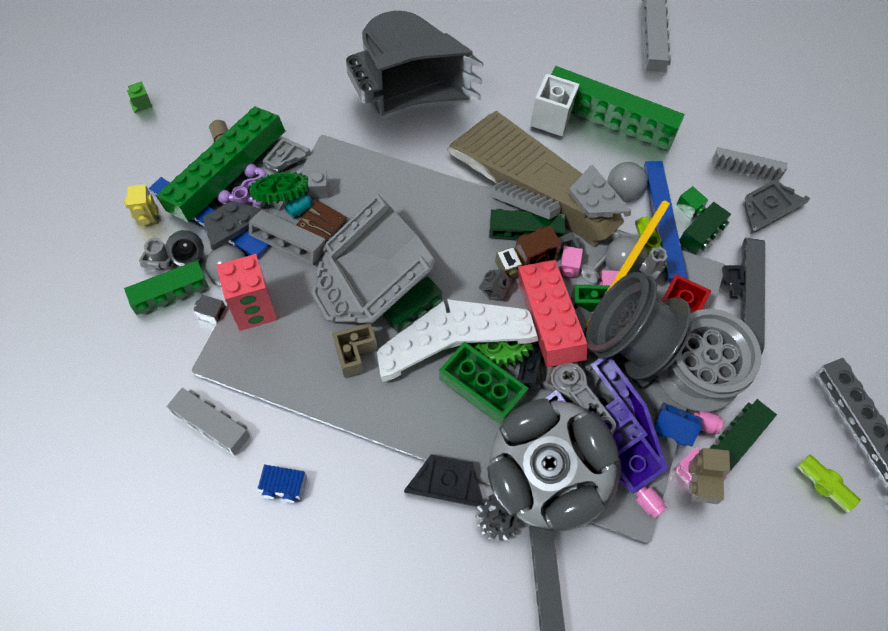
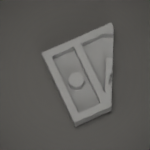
(285, 154)

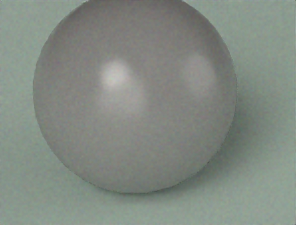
(628, 180)
(618, 252)
(220, 255)

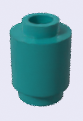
(298, 205)

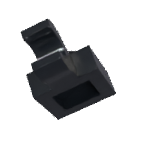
(733, 276)

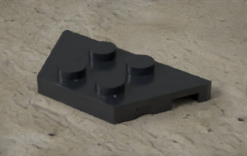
(447, 480)

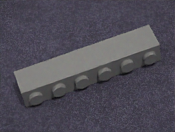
(656, 35)

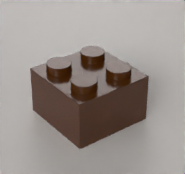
(538, 246)

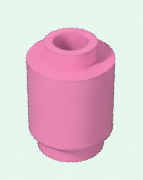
(710, 422)
(650, 501)

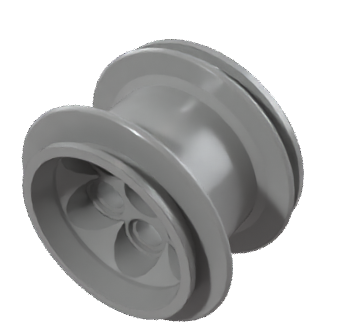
(720, 345)

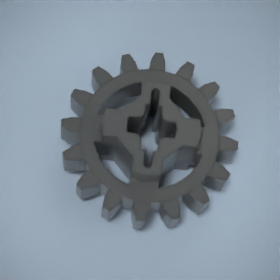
(502, 525)

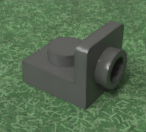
(570, 241)

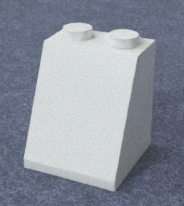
(554, 104)

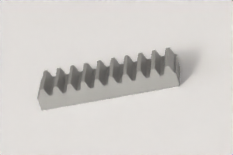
(749, 163)
(525, 200)

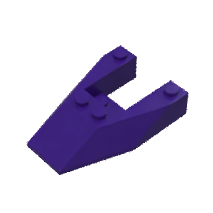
(634, 431)

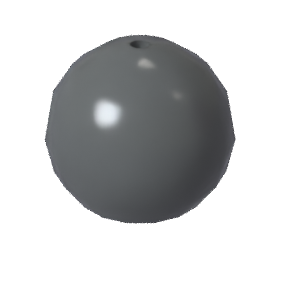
(182, 254)

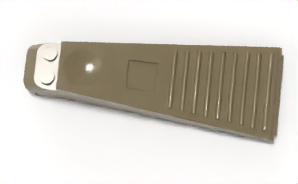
(511, 155)

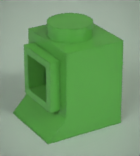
(138, 97)

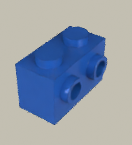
(677, 425)

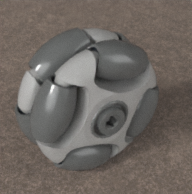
(515, 452)

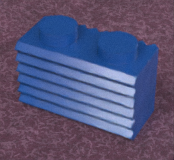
(282, 483)

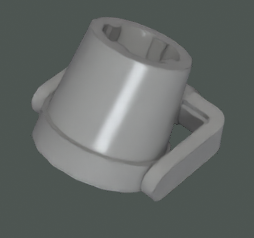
(155, 255)

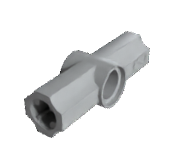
(654, 264)

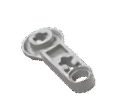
(579, 390)

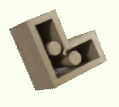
(351, 344)
(707, 473)

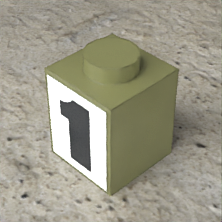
(508, 261)

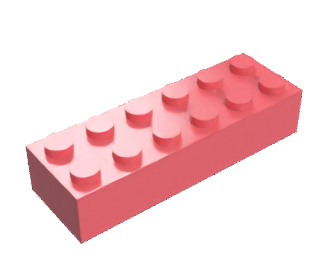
(552, 313)

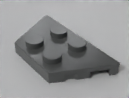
(771, 203)
(228, 222)

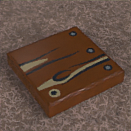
(322, 220)

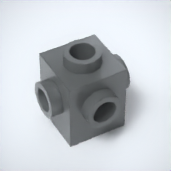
(495, 284)

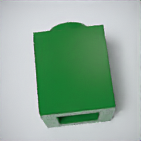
(692, 202)

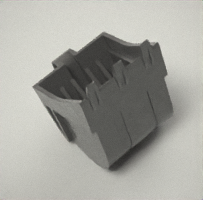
(410, 64)

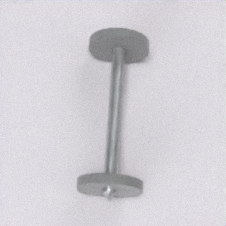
(589, 273)

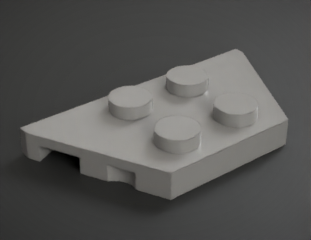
(596, 196)

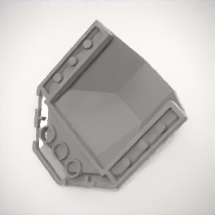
(369, 265)

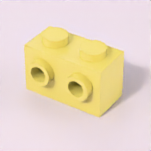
(141, 204)

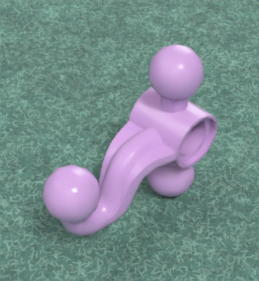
(240, 193)

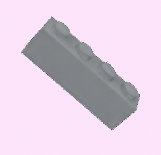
(286, 236)
(209, 421)

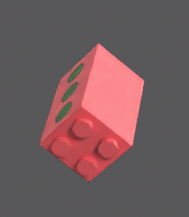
(246, 292)

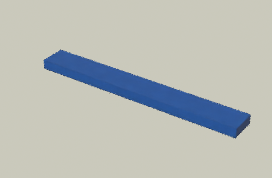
(667, 226)
(244, 241)

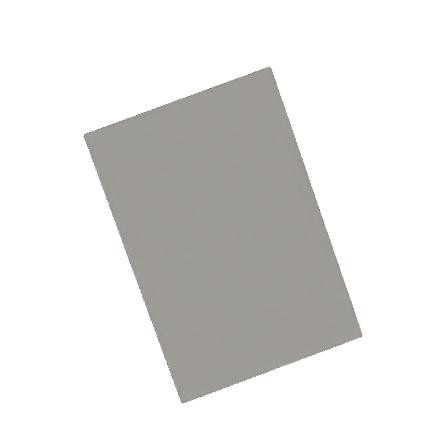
(415, 413)

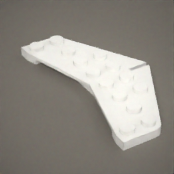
(444, 330)

